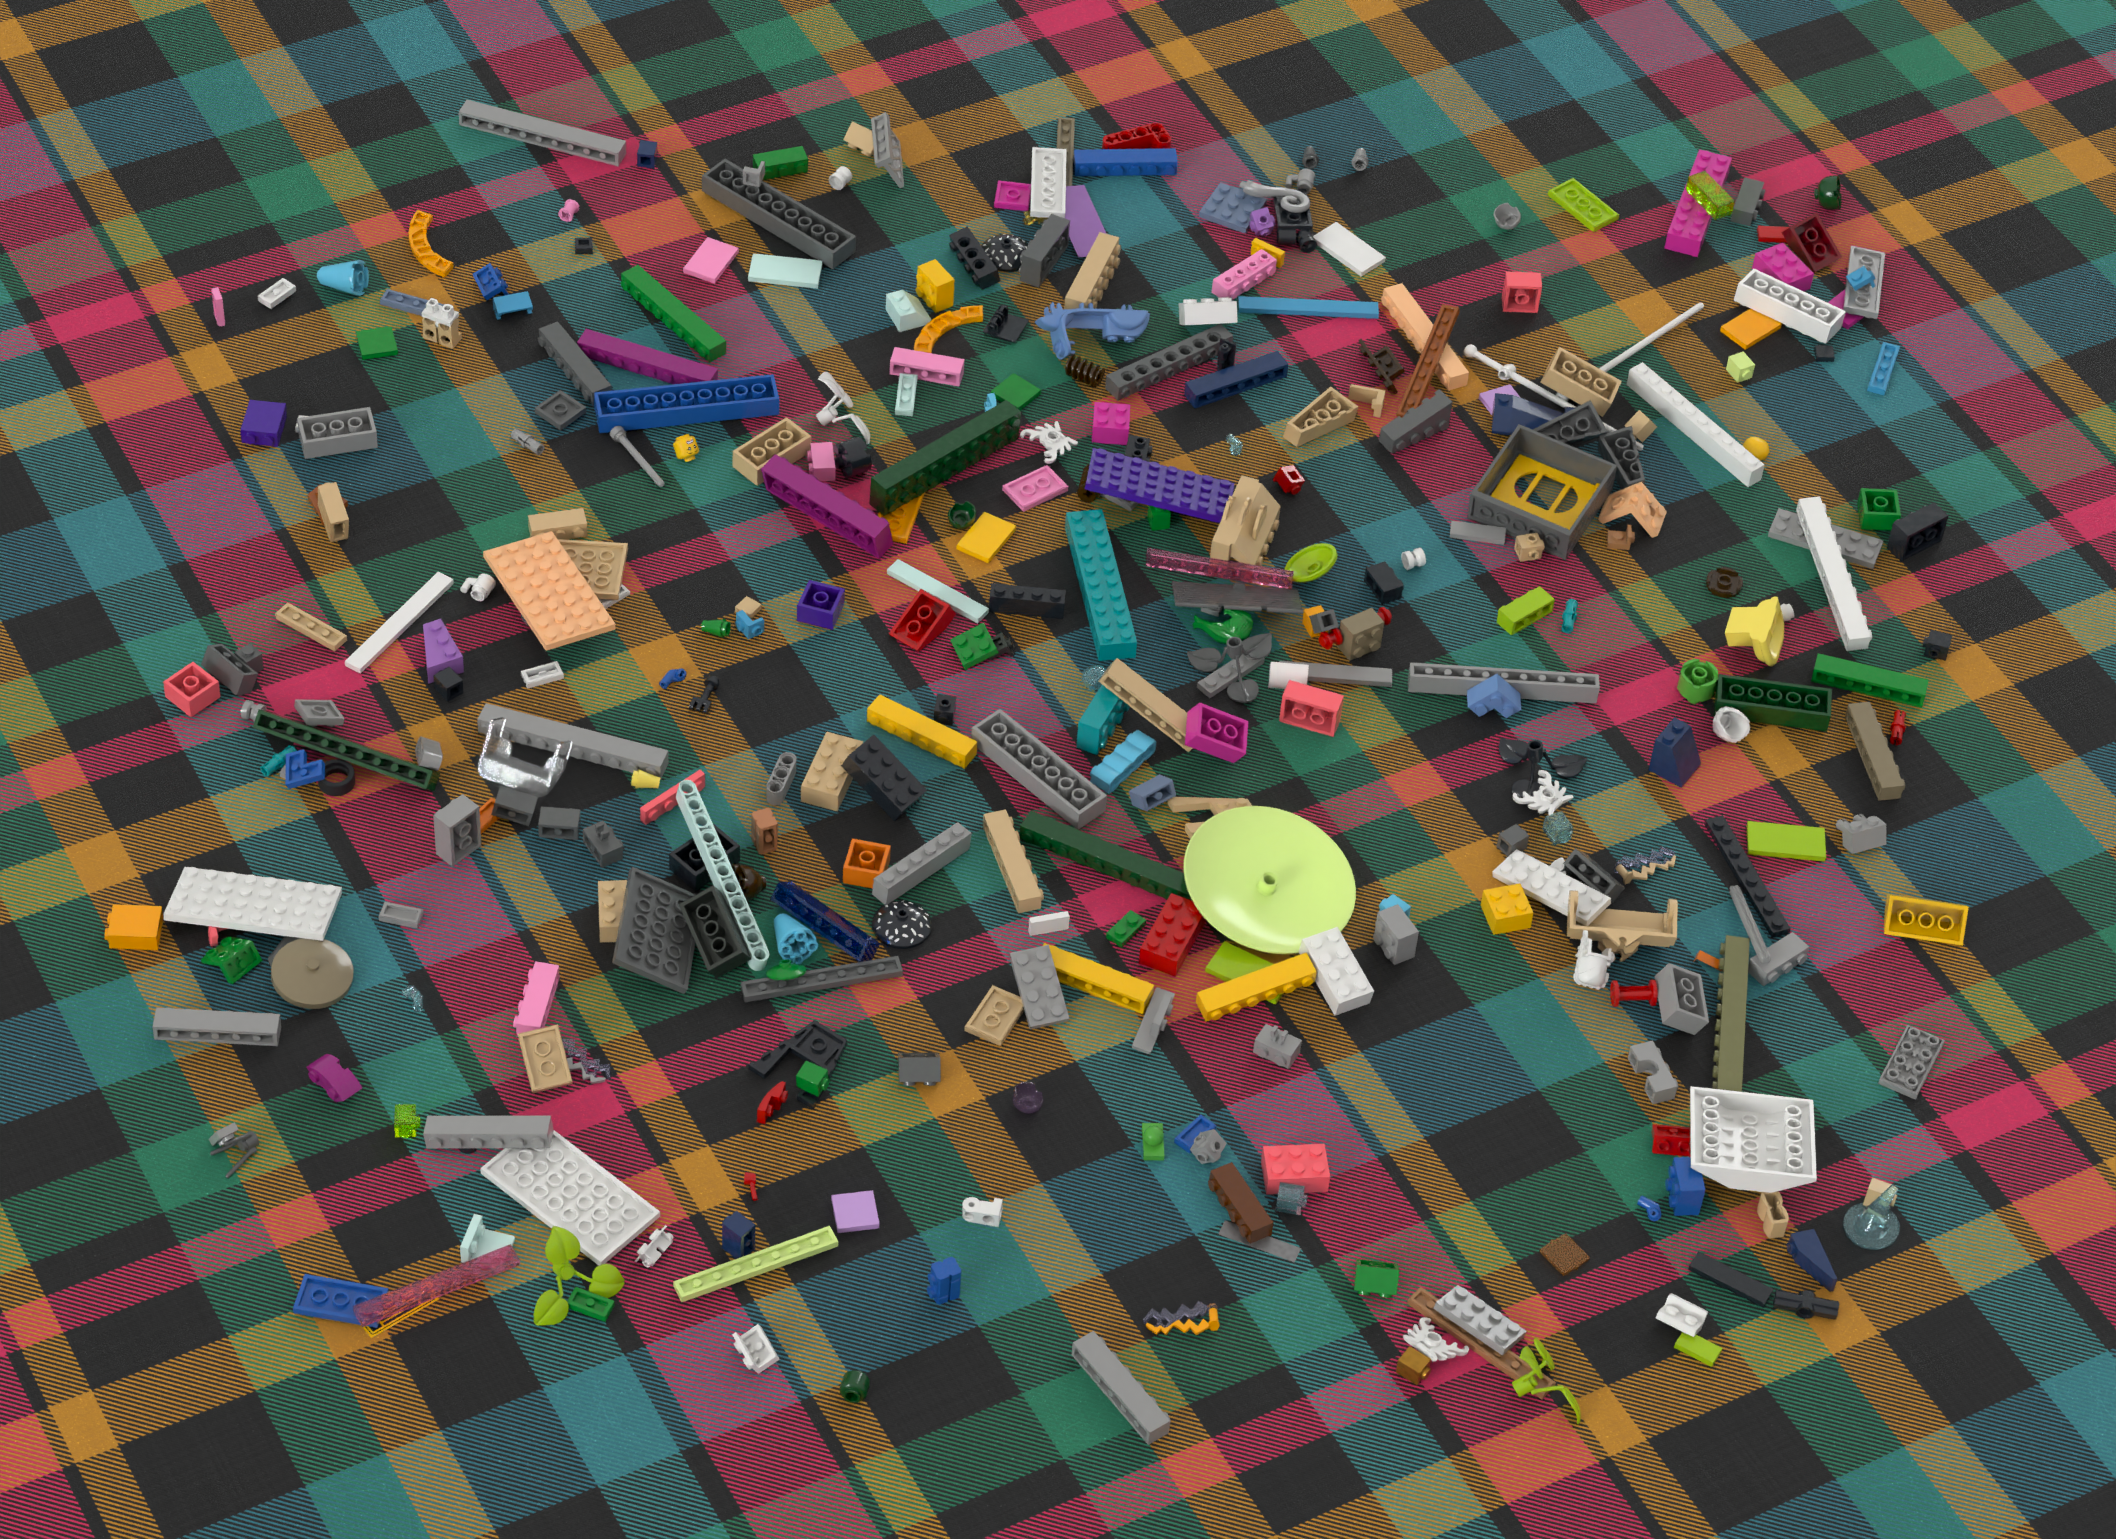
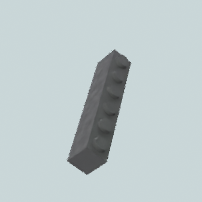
(572, 361)

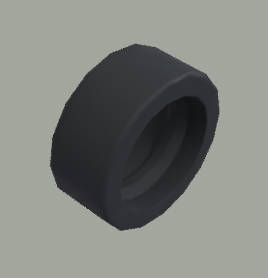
(339, 788)

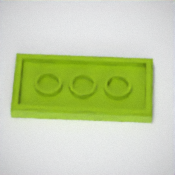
(1583, 205)
(1786, 841)
(1235, 962)

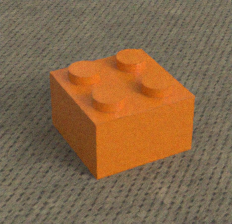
(865, 862)

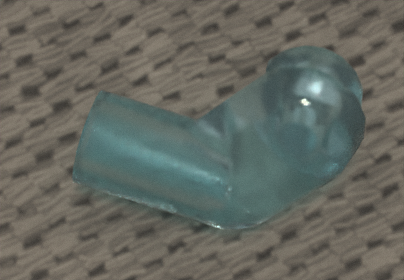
(1236, 444)
(413, 992)

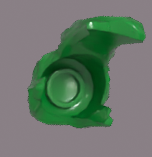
(1238, 626)

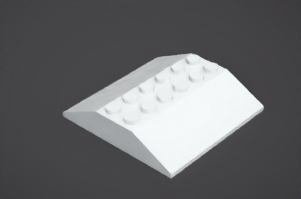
(1752, 1139)

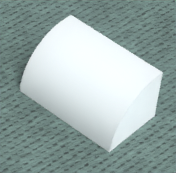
(1283, 672)

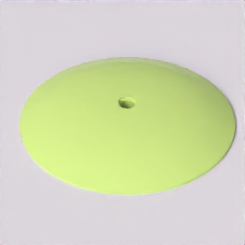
(1268, 878)

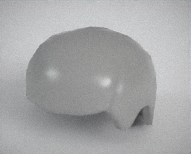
(1507, 216)

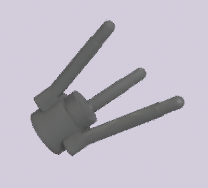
(245, 1142)

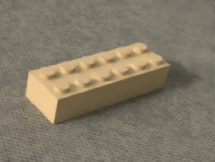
(1094, 272)

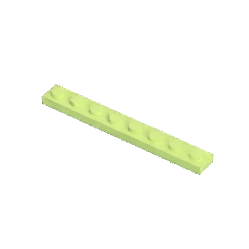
(755, 1264)

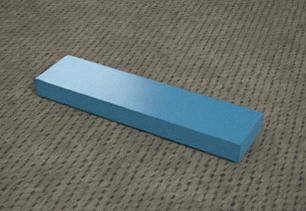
(1883, 368)

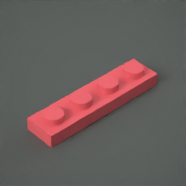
(667, 800)

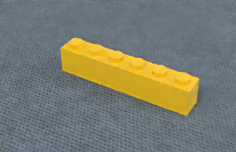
(922, 731)
(1101, 980)
(1256, 987)

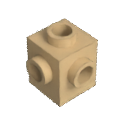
(1529, 547)

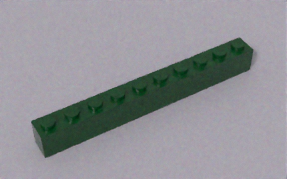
(346, 749)
(1103, 856)

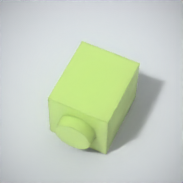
(1740, 367)

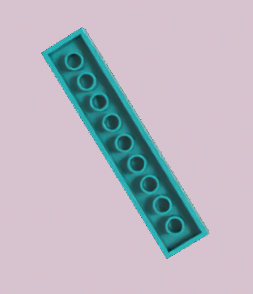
(1100, 585)

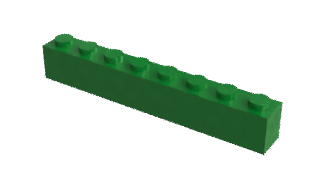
(673, 313)

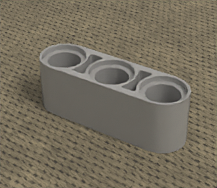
(428, 753)
(781, 778)

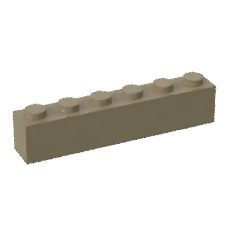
(1874, 751)

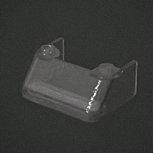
(499, 765)

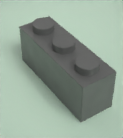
(1748, 201)
(229, 669)
(1593, 874)

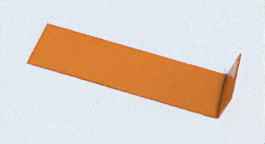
(1708, 959)

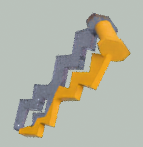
(1174, 1319)

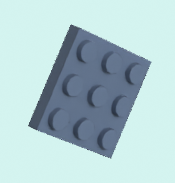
(1231, 207)

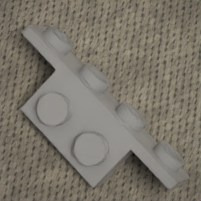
(1154, 1020)

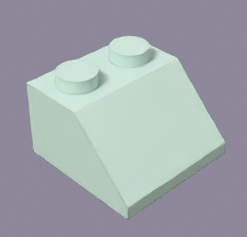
(906, 310)

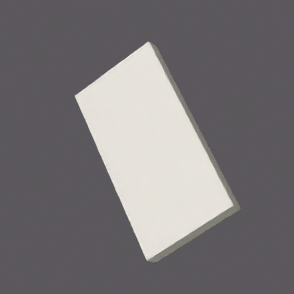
(1349, 249)

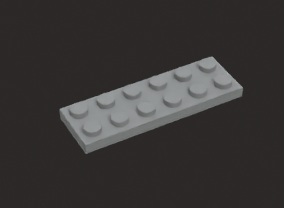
(1866, 299)
(1854, 546)

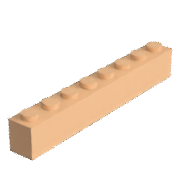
(1418, 328)

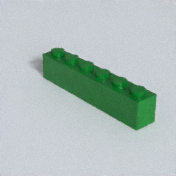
(1870, 680)

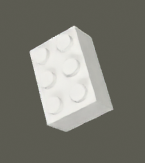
(1207, 311)

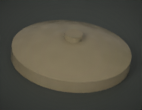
(312, 973)

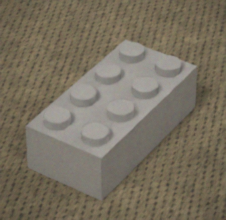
(337, 432)

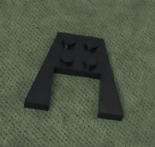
(812, 1044)

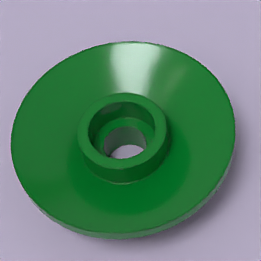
(785, 970)

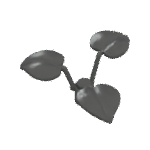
(1256, 647)

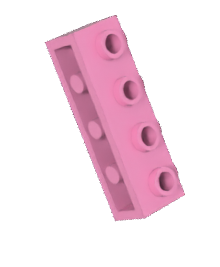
(1244, 275)

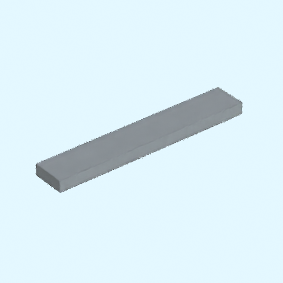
(1348, 674)

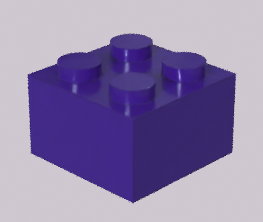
(820, 604)

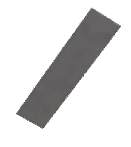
(1266, 1244)

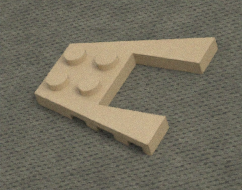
(1216, 805)

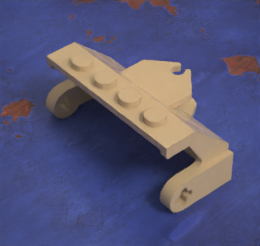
(1246, 524)
(1625, 929)

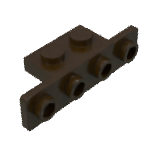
(1386, 364)

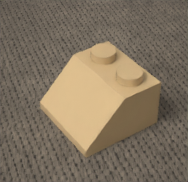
(860, 137)

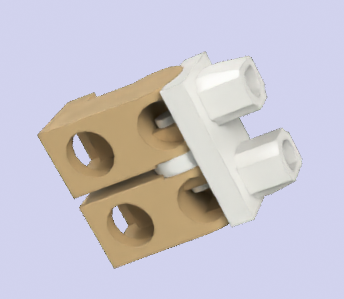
(442, 322)

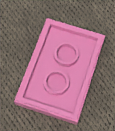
(711, 260)
(1035, 488)

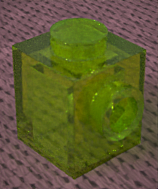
(406, 1120)

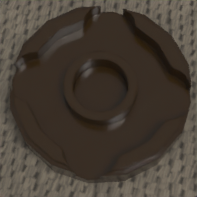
(1724, 582)

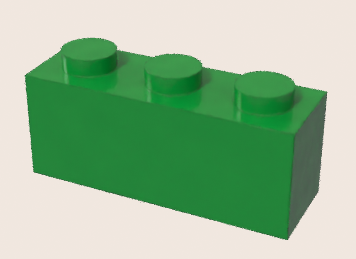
(782, 162)

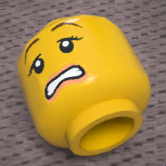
(686, 447)

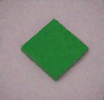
(376, 342)
(1016, 391)

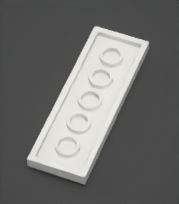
(1048, 182)
(1551, 886)

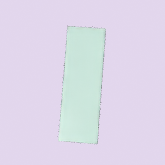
(906, 394)

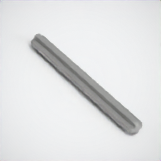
(1749, 924)

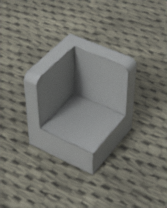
(754, 176)

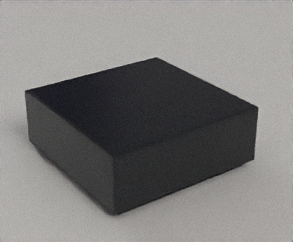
(583, 246)
(1824, 353)

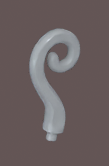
(1291, 195)

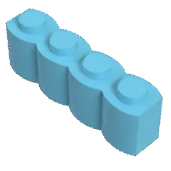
(1123, 761)

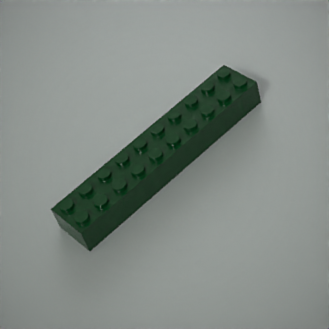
(944, 457)

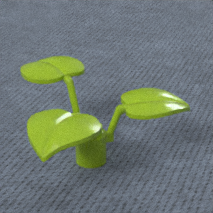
(560, 1248)
(1528, 1382)

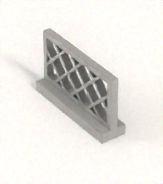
(887, 148)

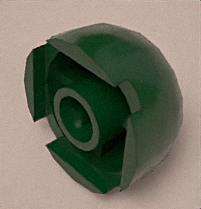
(1829, 192)

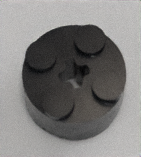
(852, 457)

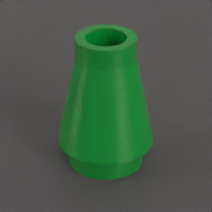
(717, 627)

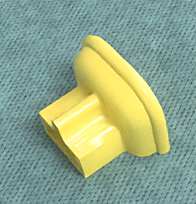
(1758, 628)

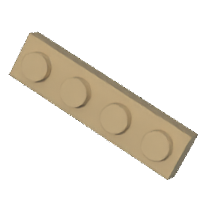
(311, 626)

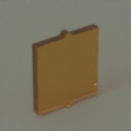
(1564, 1254)

